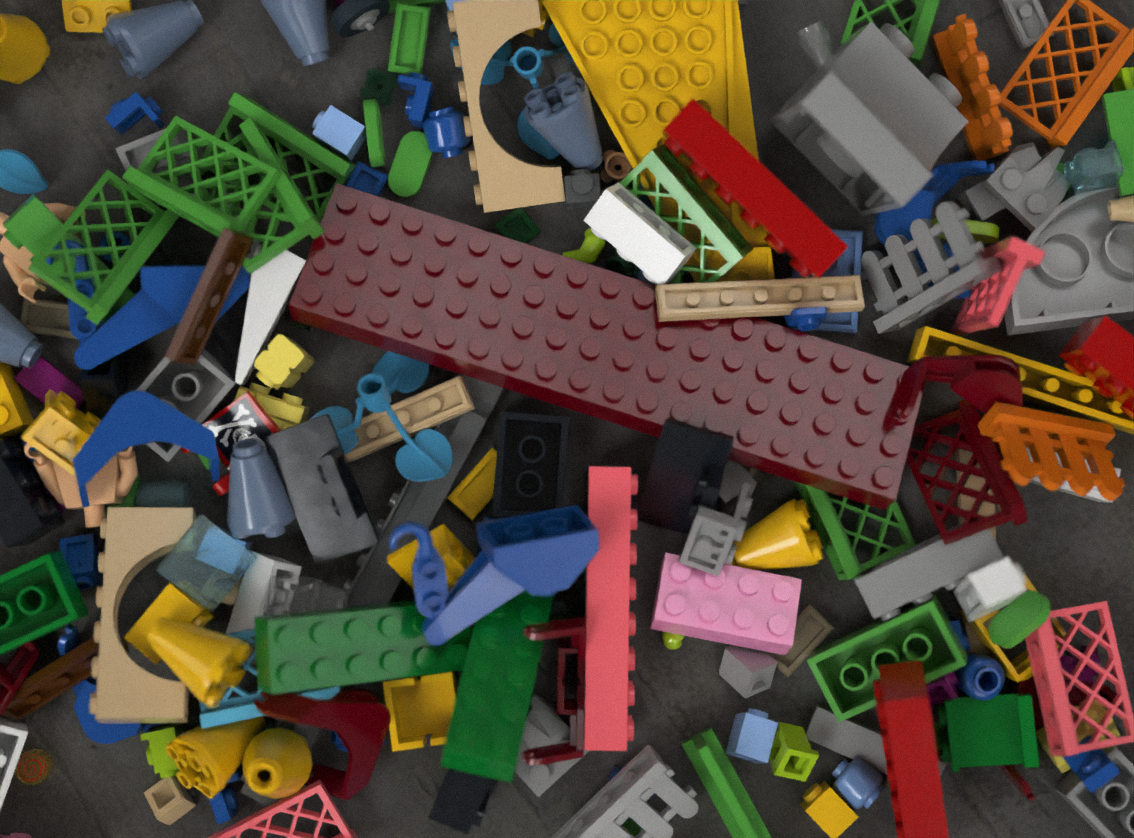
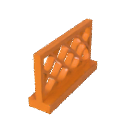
(1087, 92)

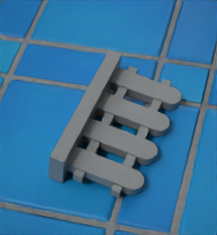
(940, 268)
(627, 797)

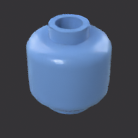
(857, 783)

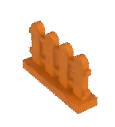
(966, 69)
(1050, 434)

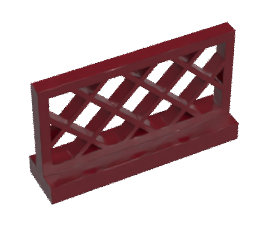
(989, 462)

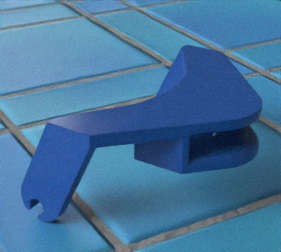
(920, 205)
(140, 420)
(100, 733)

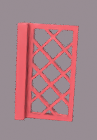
(992, 295)
(1053, 690)
(286, 806)

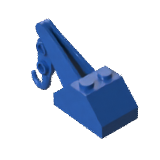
(152, 310)
(518, 553)

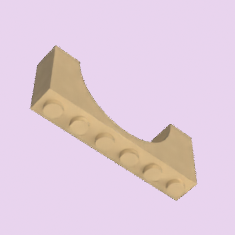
(503, 178)
(124, 689)

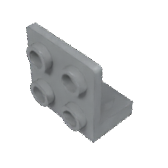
(713, 533)

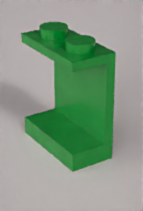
(989, 731)

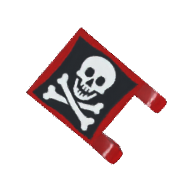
(236, 422)

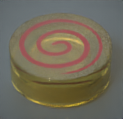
(33, 767)

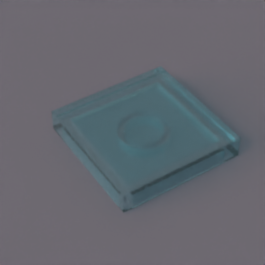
(206, 562)

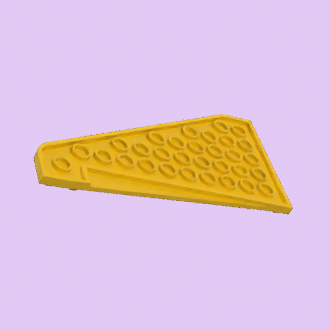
(645, 68)

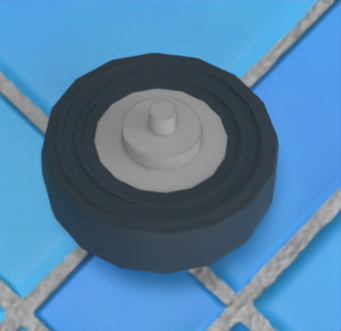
(358, 15)

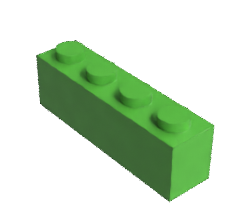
(34, 228)

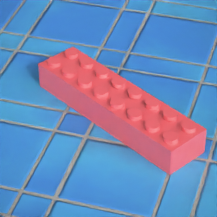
(607, 611)

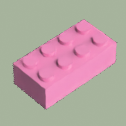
(733, 608)

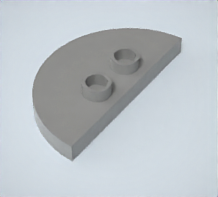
(1083, 268)

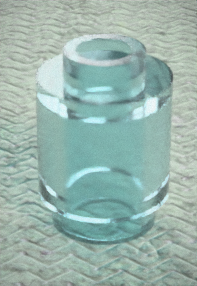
(163, 494)

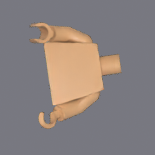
(18, 260)
(103, 489)

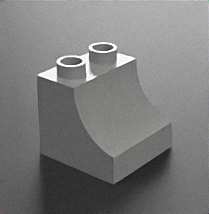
(872, 120)

